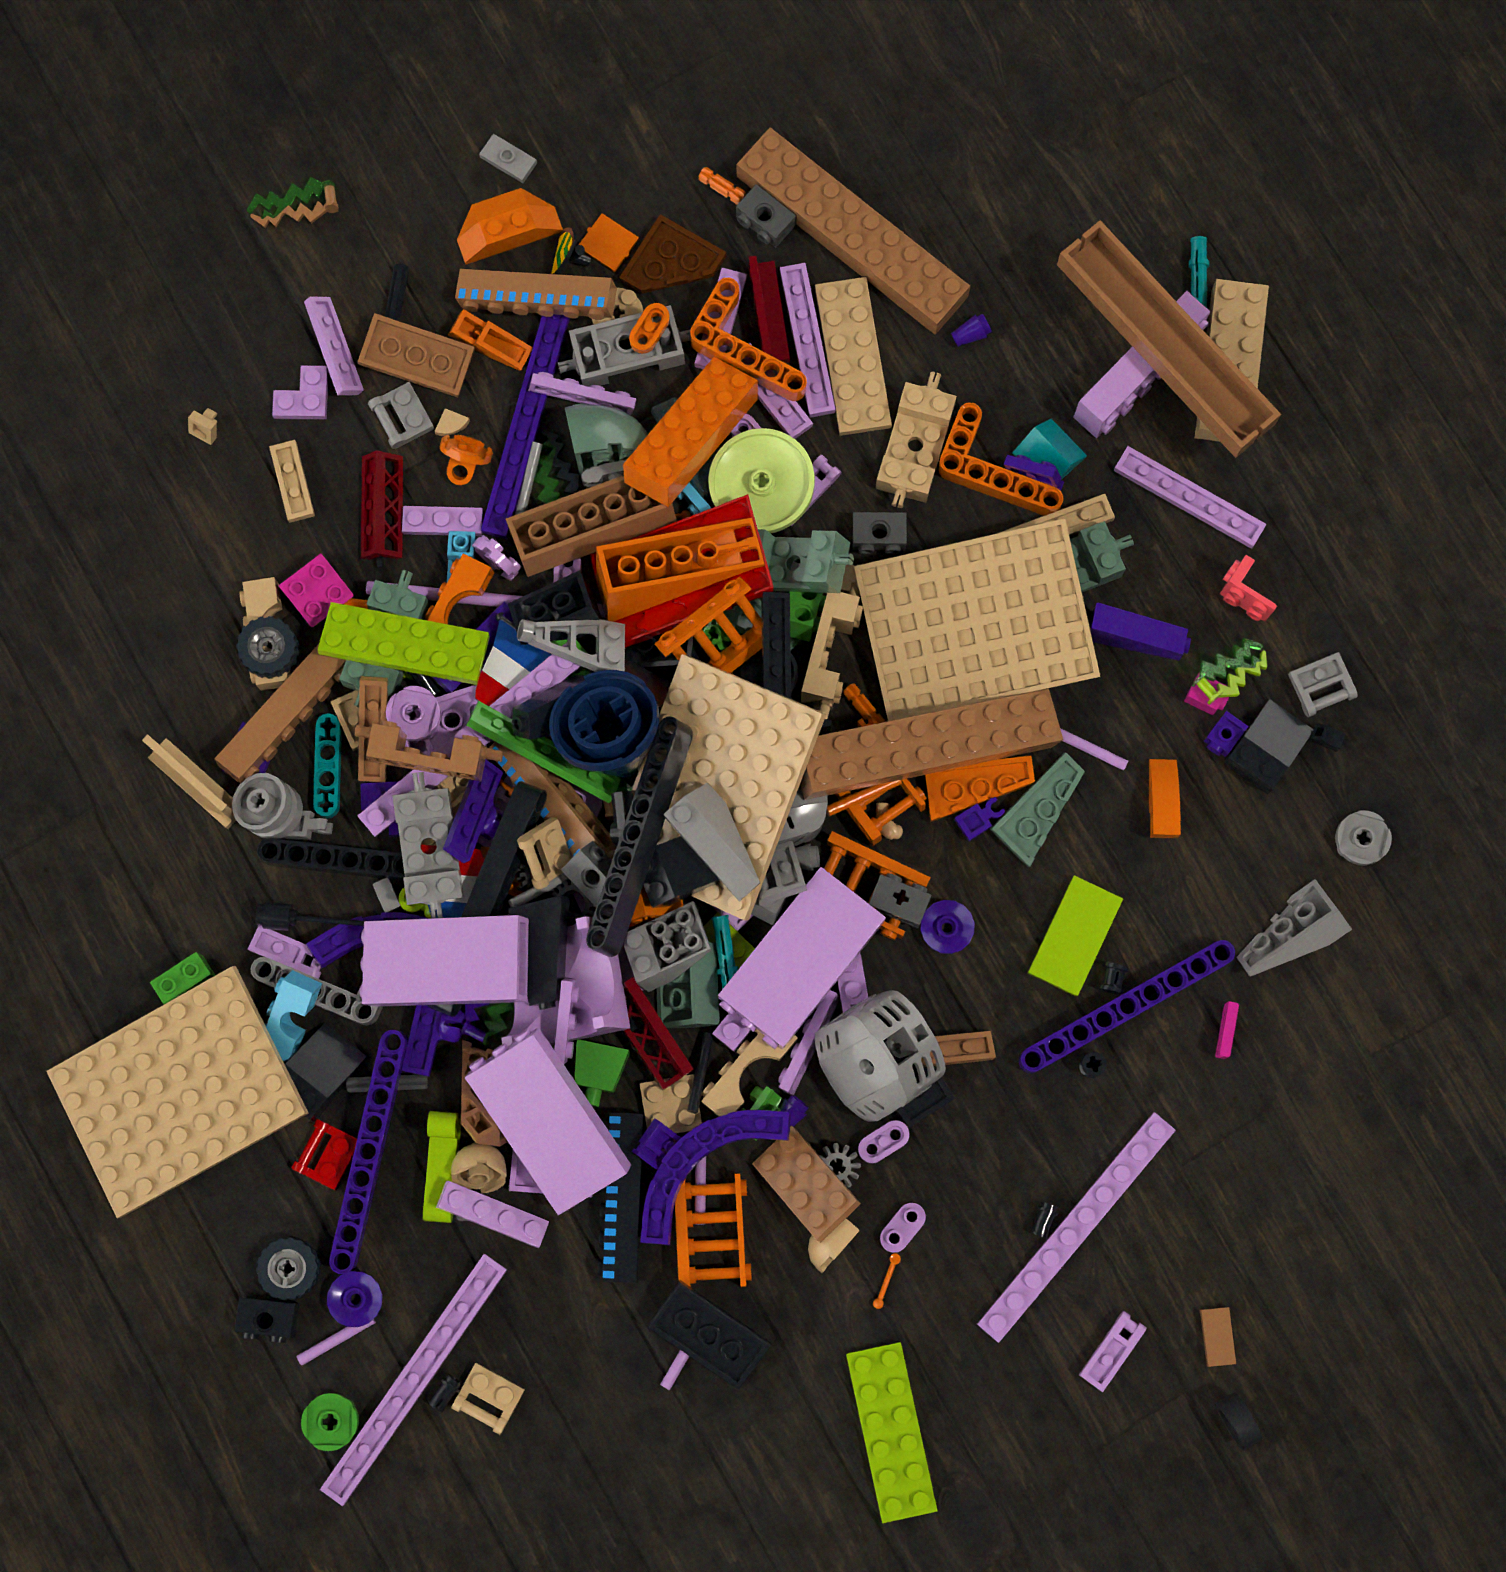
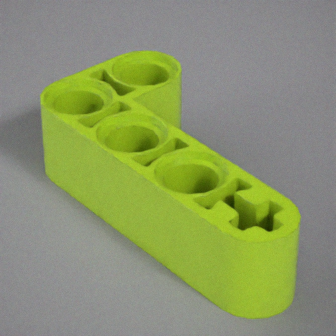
(444, 1144)

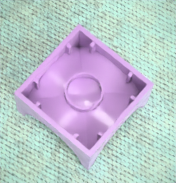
(601, 994)

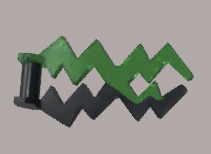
(549, 462)

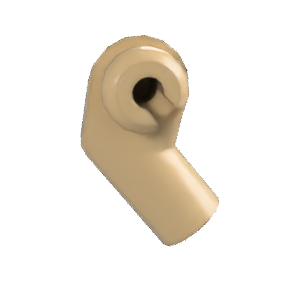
(890, 830)

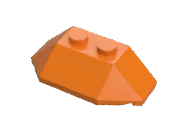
(506, 224)

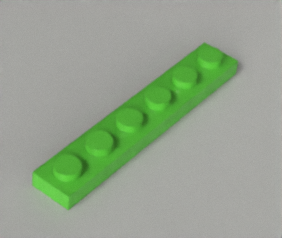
(540, 751)

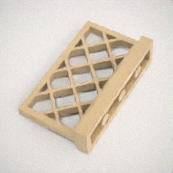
(192, 780)

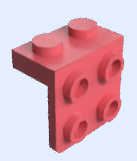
(1240, 595)

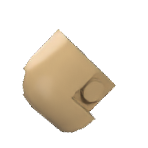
(825, 1252)

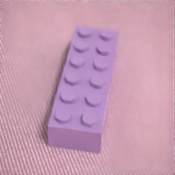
(1126, 381)

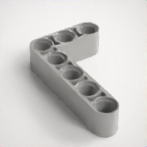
(328, 992)

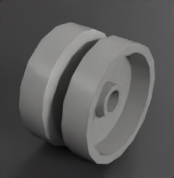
(267, 806)

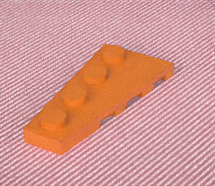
(976, 783)

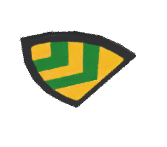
(567, 251)

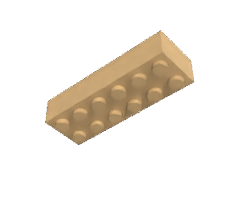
(1237, 329)

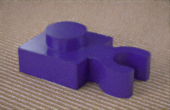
(976, 820)

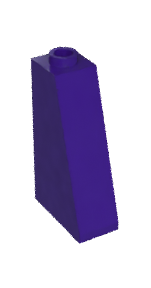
(1137, 632)

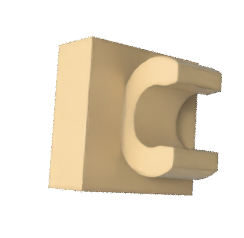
(203, 425)

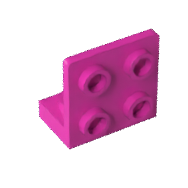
(314, 589)

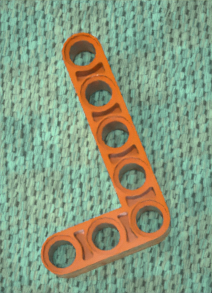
(741, 349)
(991, 472)

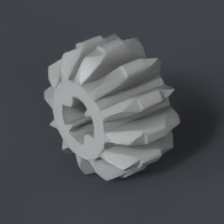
(846, 1162)

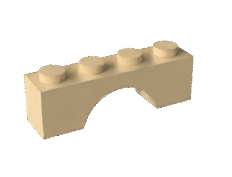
(262, 599)
(725, 1094)

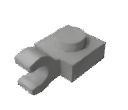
(308, 825)

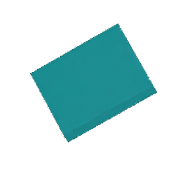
(1053, 445)

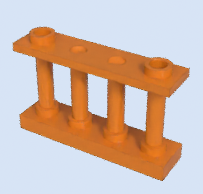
(741, 646)
(872, 827)
(864, 859)
(688, 1246)

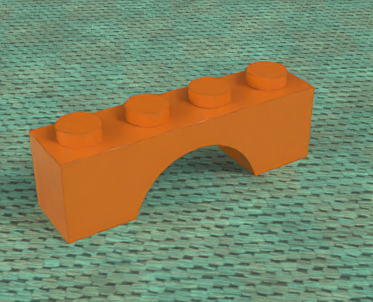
(467, 579)

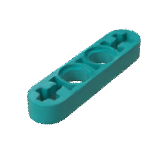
(322, 766)

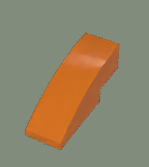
(490, 340)
(1164, 799)

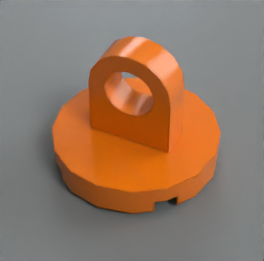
(464, 452)

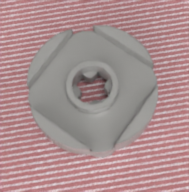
(1350, 847)

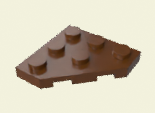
(671, 258)

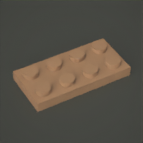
(416, 355)
(806, 1184)

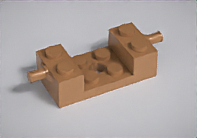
(388, 748)

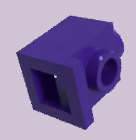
(1230, 724)

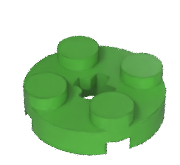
(318, 1433)

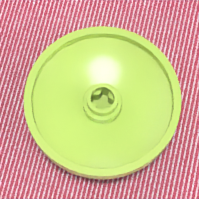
(768, 469)

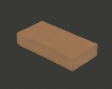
(1218, 1336)

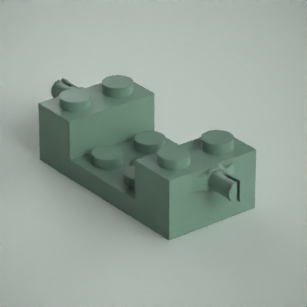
(1098, 556)
(821, 561)
(394, 600)

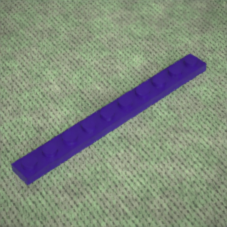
(523, 427)

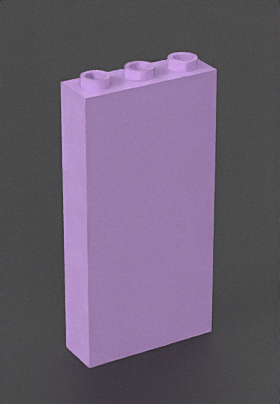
(800, 959)
(445, 961)
(547, 1120)

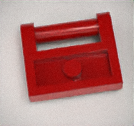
(334, 1159)

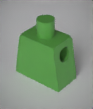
(598, 1068)

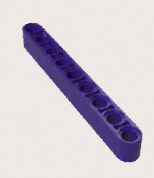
(1138, 1000)
(359, 1161)

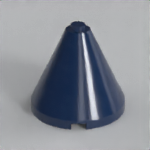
(605, 723)

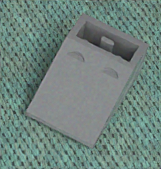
(666, 946)

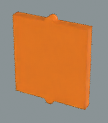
(608, 242)

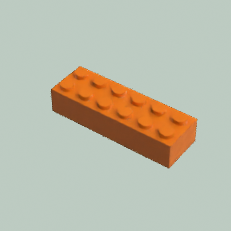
(690, 431)

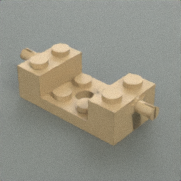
(924, 417)
(839, 614)

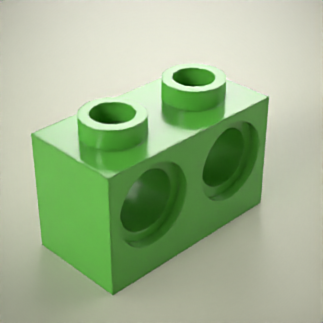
(807, 611)
(182, 977)

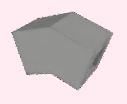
(386, 894)

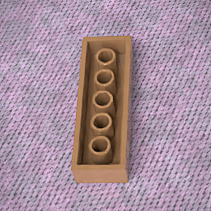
(582, 521)

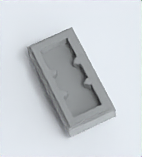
(508, 158)

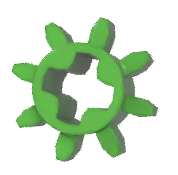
(718, 641)

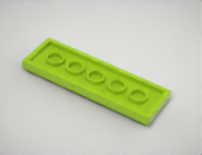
(403, 643)
(891, 1432)

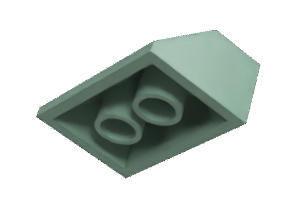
(692, 996)

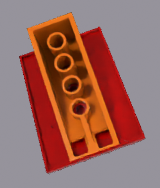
(678, 568)

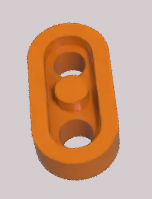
(648, 329)

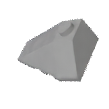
(711, 832)
(1303, 927)

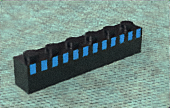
(622, 1205)

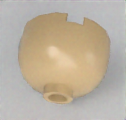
(479, 1168)

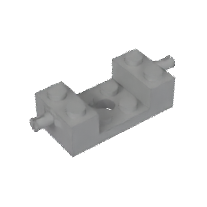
(599, 354)
(420, 816)

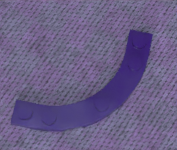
(346, 938)
(690, 1150)

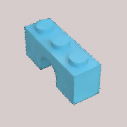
(295, 994)

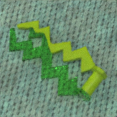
(1208, 670)

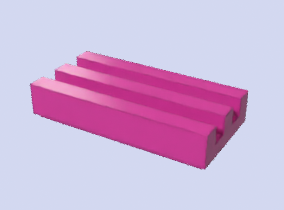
(1227, 1030)

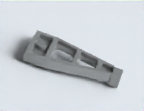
(608, 634)

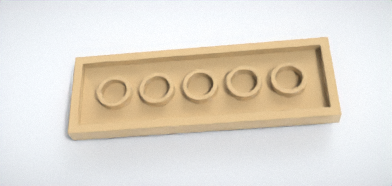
(853, 356)

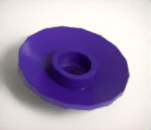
(954, 914)
(340, 1297)

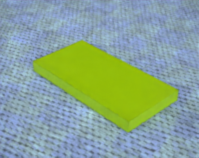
(1075, 936)

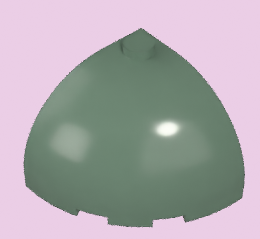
(602, 434)

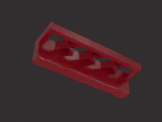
(768, 309)
(375, 504)
(659, 1034)

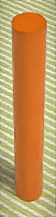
(859, 797)

